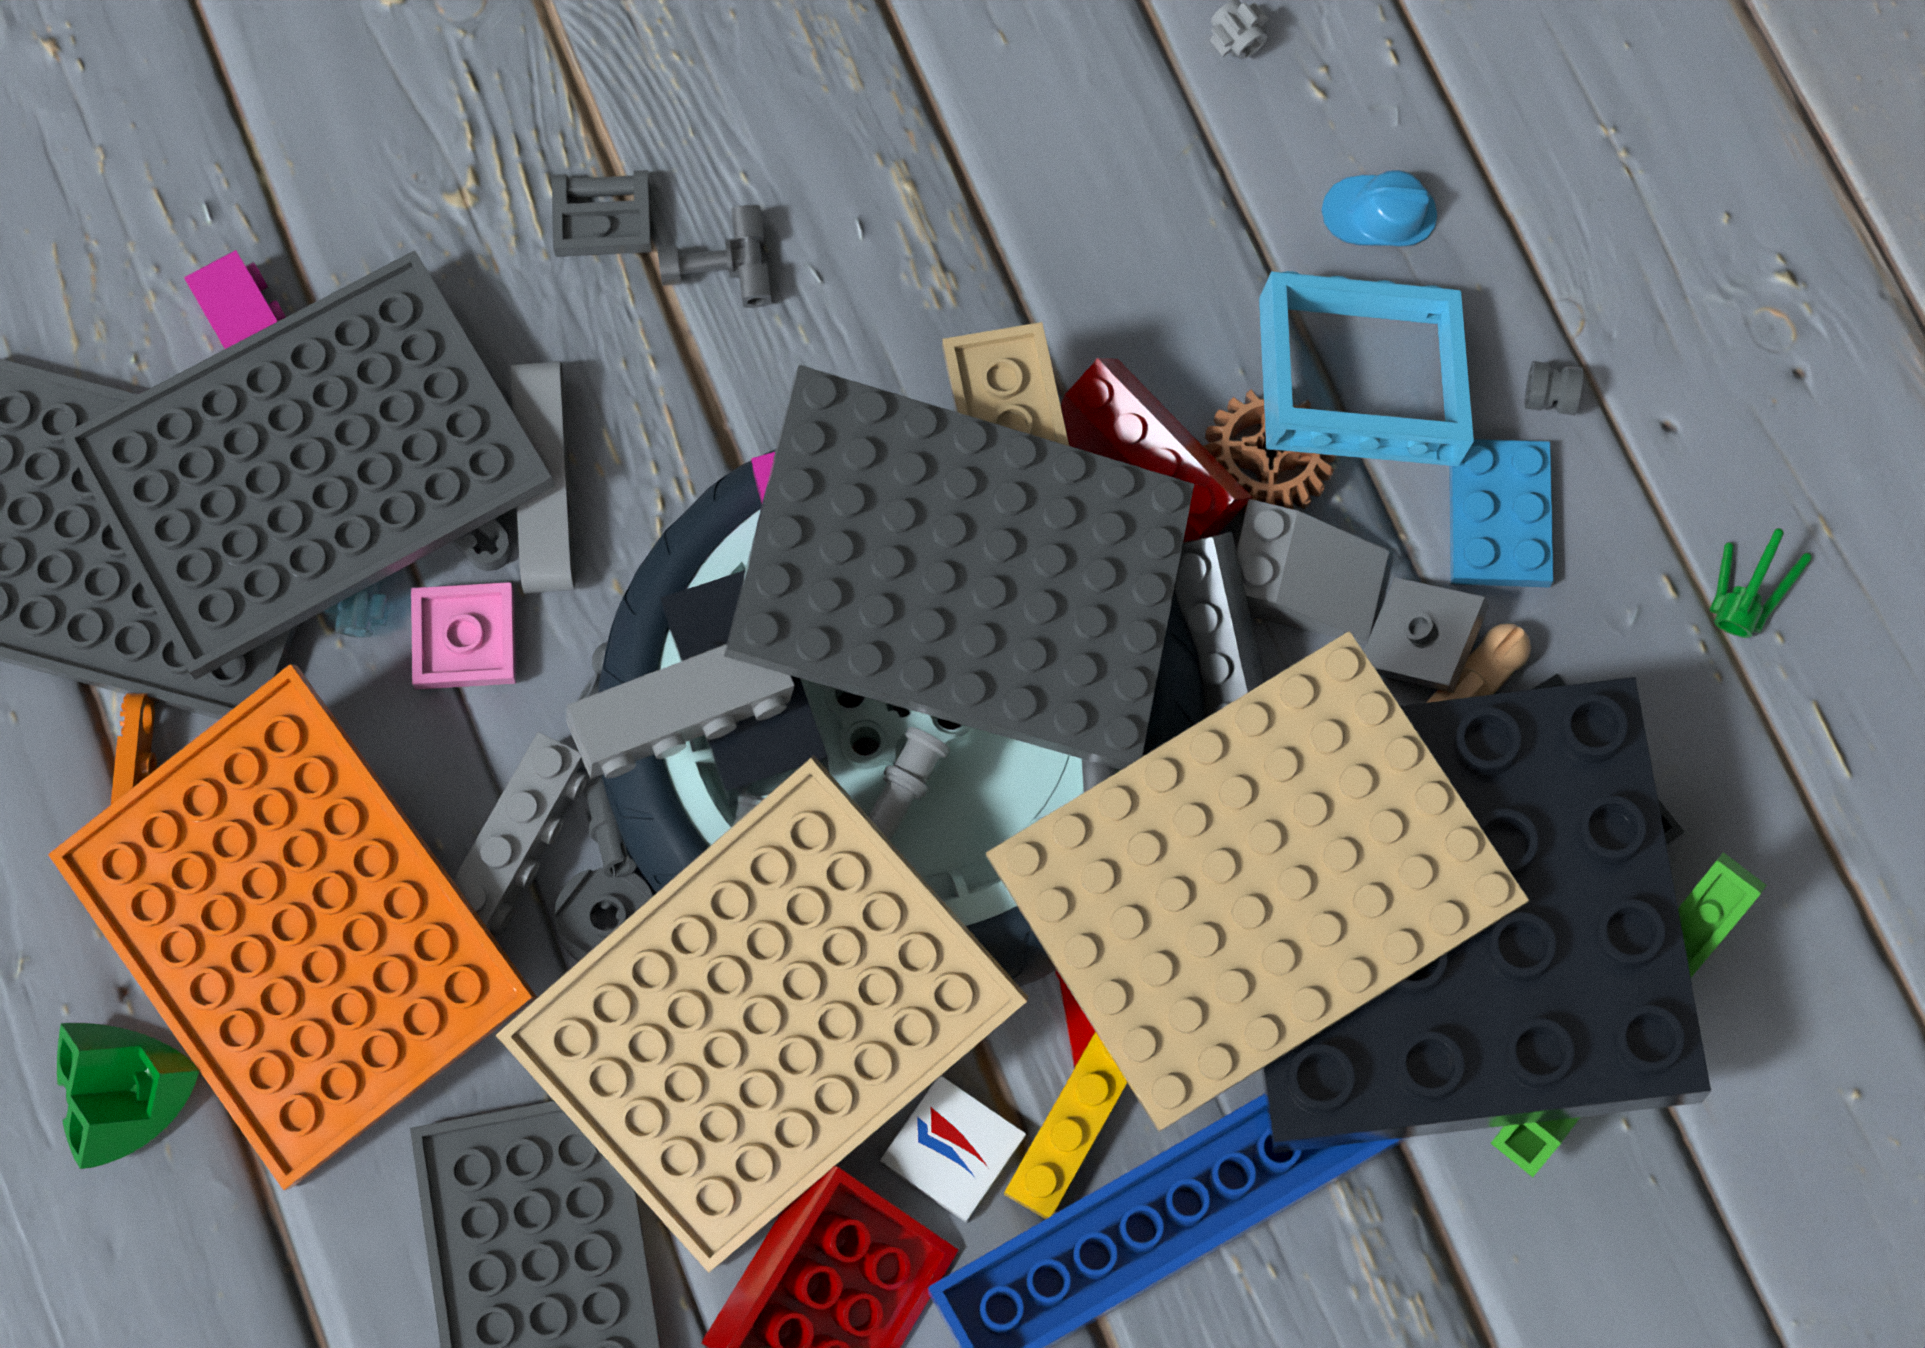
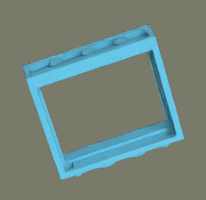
(1353, 432)

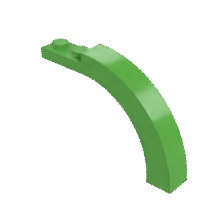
(1705, 921)

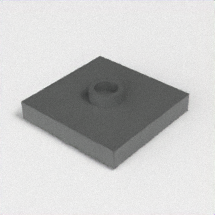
(1425, 634)

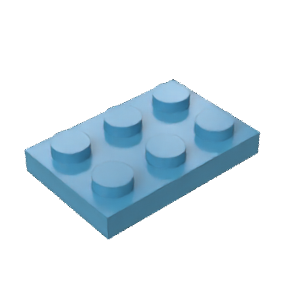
(1502, 515)

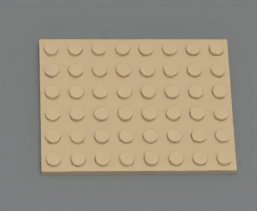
(1255, 880)
(762, 1014)

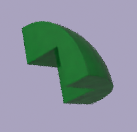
(118, 1089)

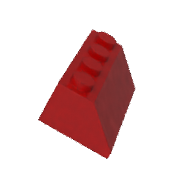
(1122, 420)

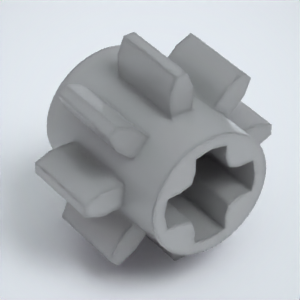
(1239, 29)

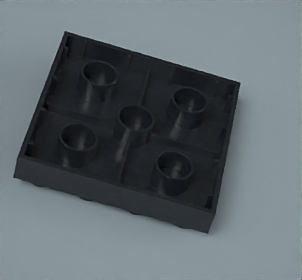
(1560, 1003)

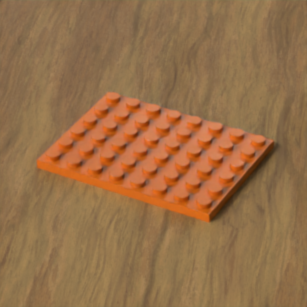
(291, 927)

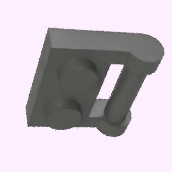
(601, 226)

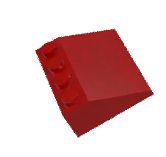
(834, 1274)

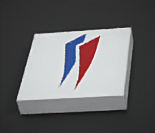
(952, 1148)

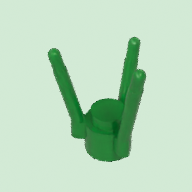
(1741, 611)

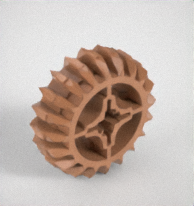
(1251, 456)

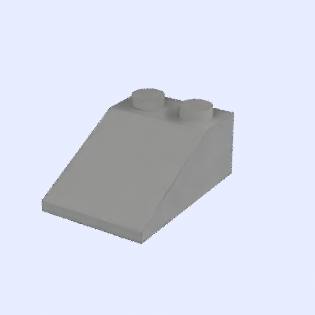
(1308, 572)

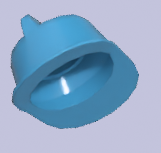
(1380, 210)

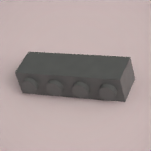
(1218, 619)

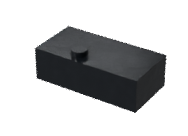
(757, 752)

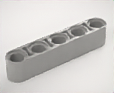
(546, 519)

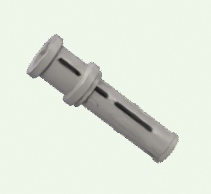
(906, 779)

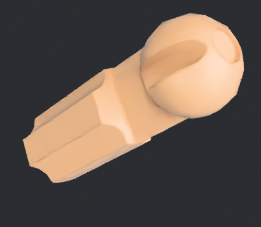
(1491, 663)

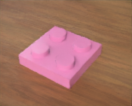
(463, 636)

